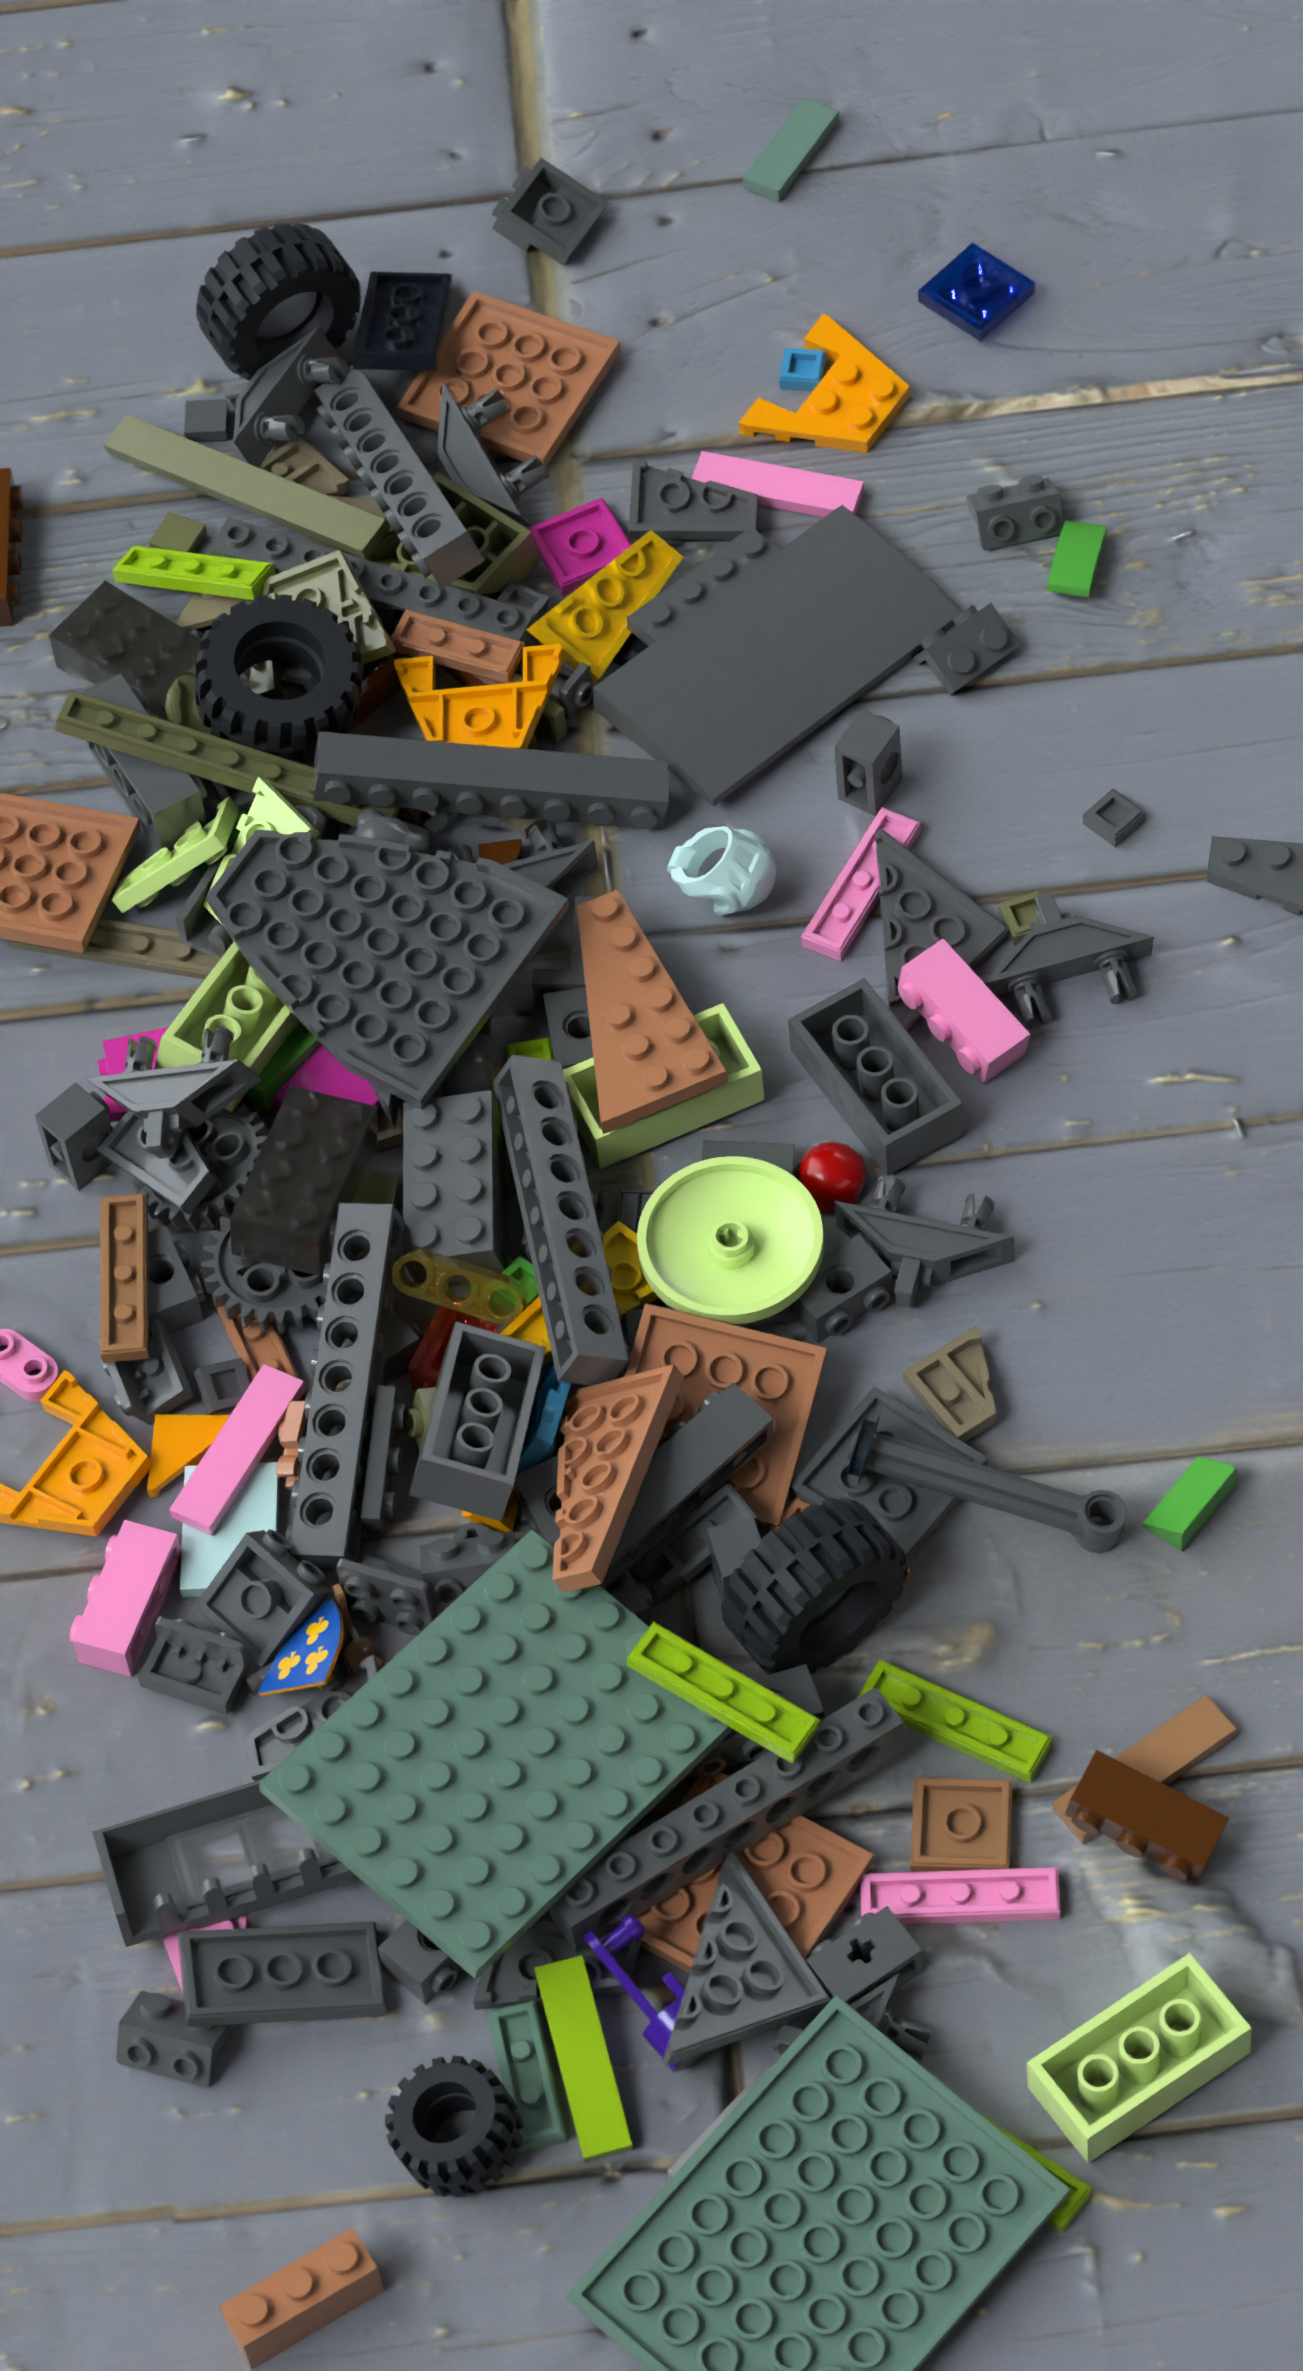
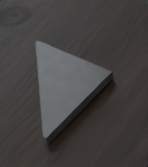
(920, 911)
(742, 1973)

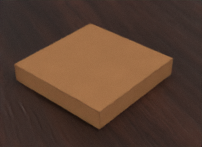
(961, 1824)

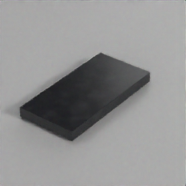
(402, 321)

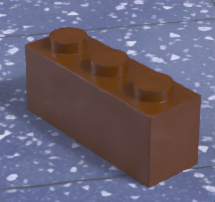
(1145, 1817)

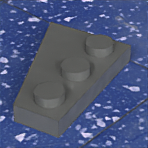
(687, 507)
(178, 1179)

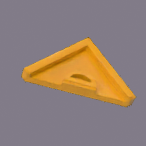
(179, 1443)

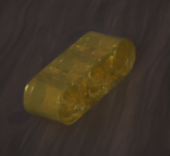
(437, 1289)

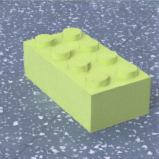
(232, 1000)
(740, 1092)
(1138, 2057)

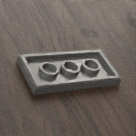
(281, 1974)

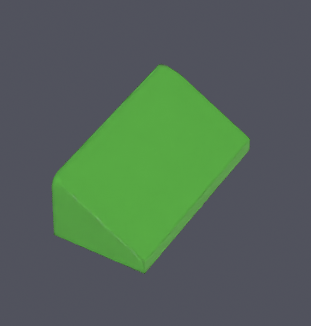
(283, 1065)
(1191, 1501)

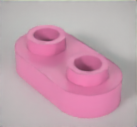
(19, 1360)

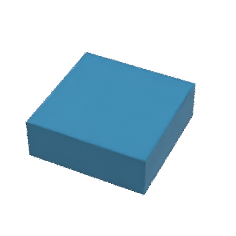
(802, 369)

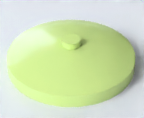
(730, 1240)

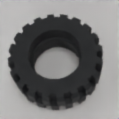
(275, 294)
(281, 632)
(814, 1587)

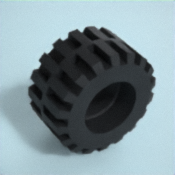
(429, 2101)

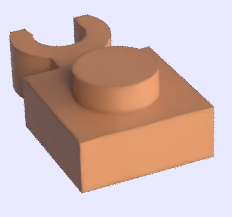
(289, 1436)

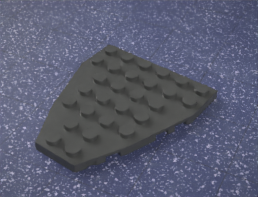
(383, 946)

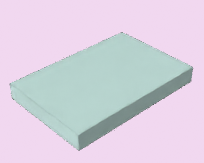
(252, 1510)

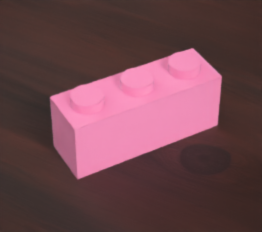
(962, 1011)
(126, 1598)

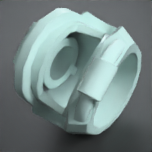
(739, 878)

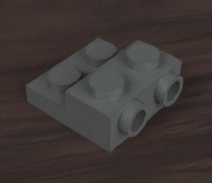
(548, 211)
(263, 1594)

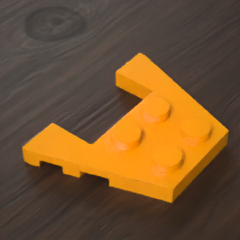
(846, 407)
(482, 714)
(84, 1475)

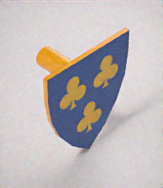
(308, 1653)

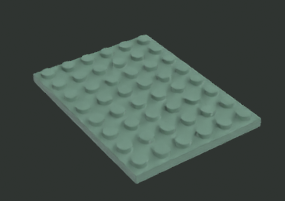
(494, 1757)
(823, 2220)

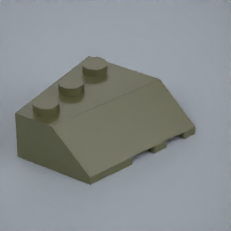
(504, 544)

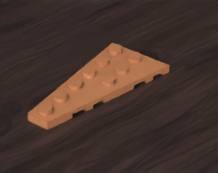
(641, 1029)
(601, 1466)

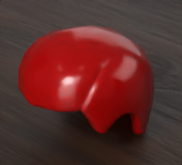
(833, 1174)

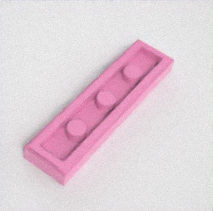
(780, 485)
(855, 889)
(236, 1450)
(964, 1895)

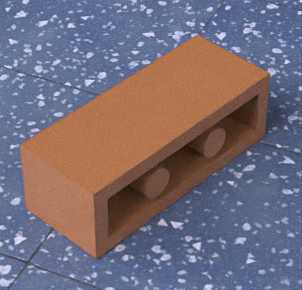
(301, 2298)

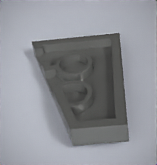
(1259, 869)
(285, 1732)
(513, 1977)

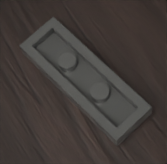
(383, 1460)

